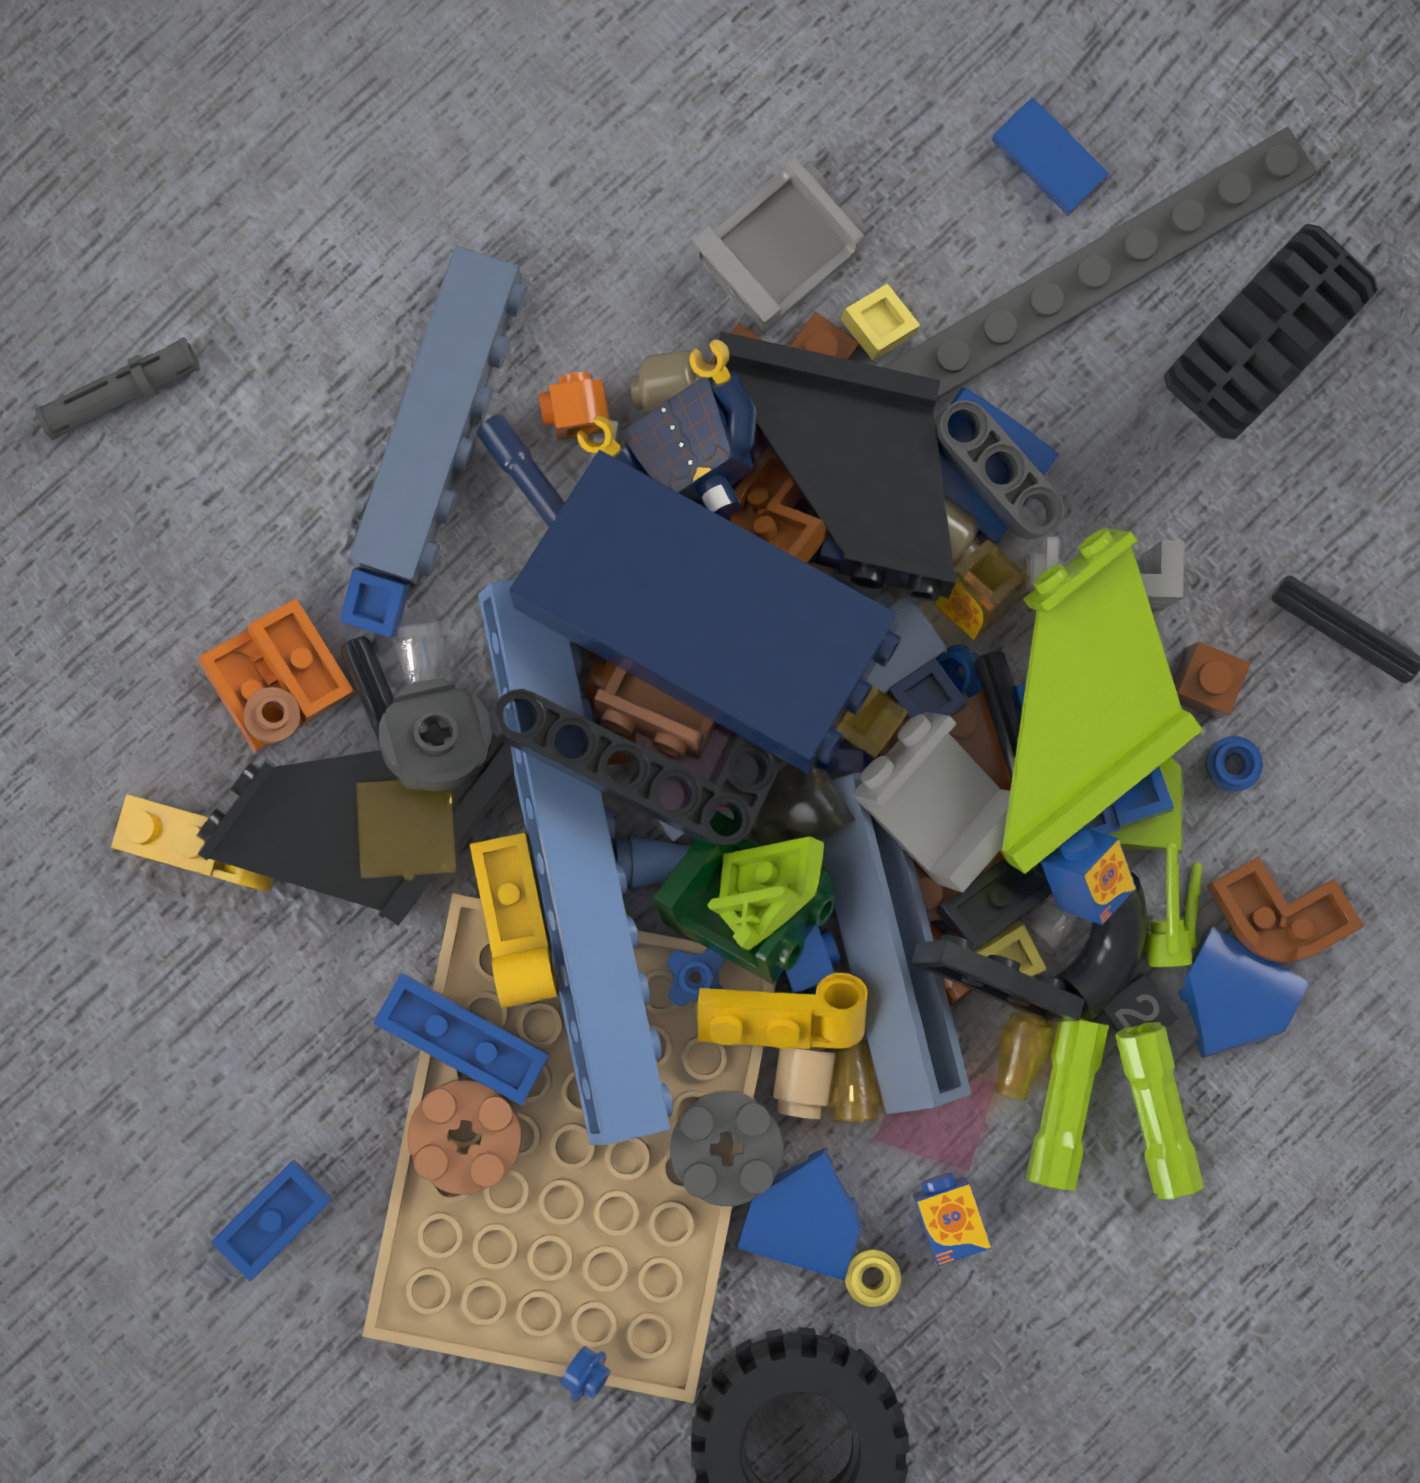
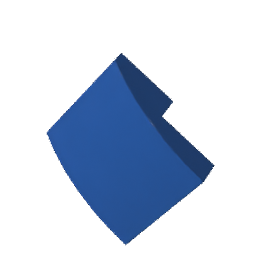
(996, 469)

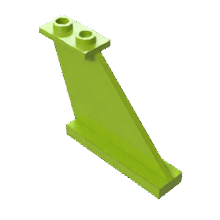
(1094, 698)

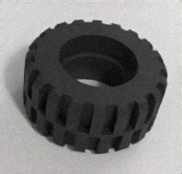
(1270, 331)
(791, 1365)

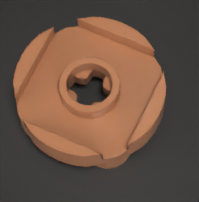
(438, 1156)

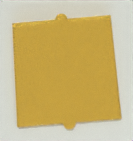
(404, 830)

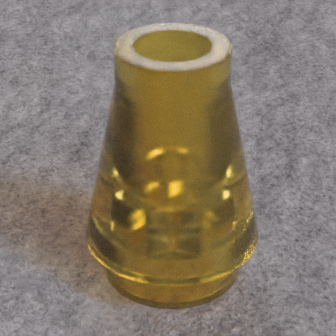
(1022, 1052)
(853, 1086)

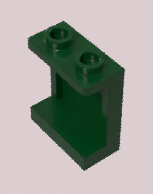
(697, 880)

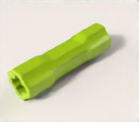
(1058, 1144)
(1168, 1149)

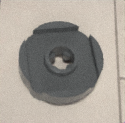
(429, 766)
(705, 1173)

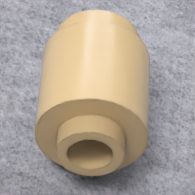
(803, 1081)

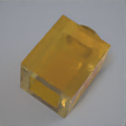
(983, 590)

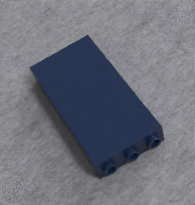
(706, 612)

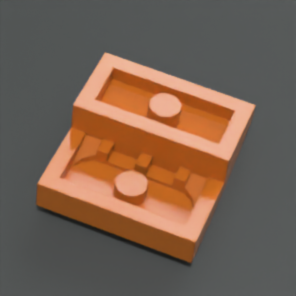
(278, 653)

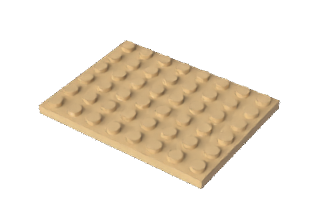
(576, 1234)

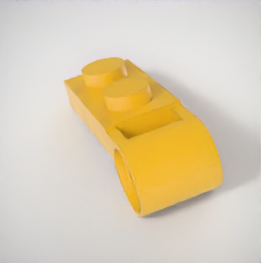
(171, 838)
(514, 921)
(786, 1020)

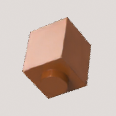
(1209, 680)

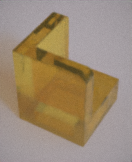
(874, 722)

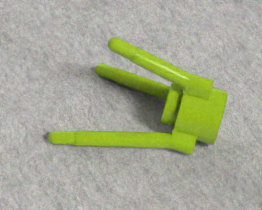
(1172, 938)

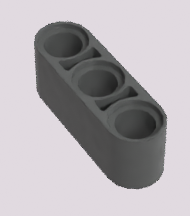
(1024, 478)

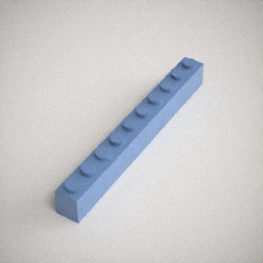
(579, 888)

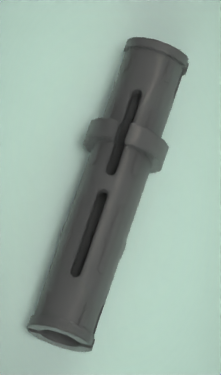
(108, 393)

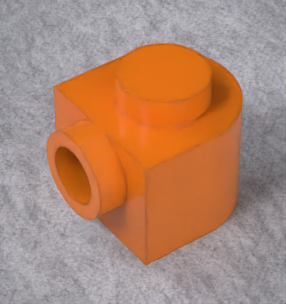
(574, 405)

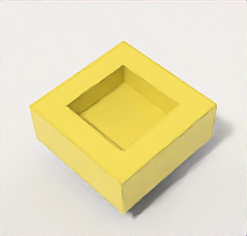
(880, 322)
(1016, 945)

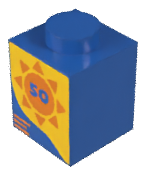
(1089, 875)
(951, 1218)

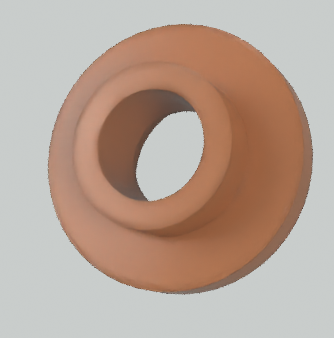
(267, 731)

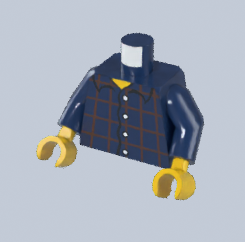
(693, 440)

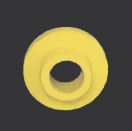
(878, 1294)

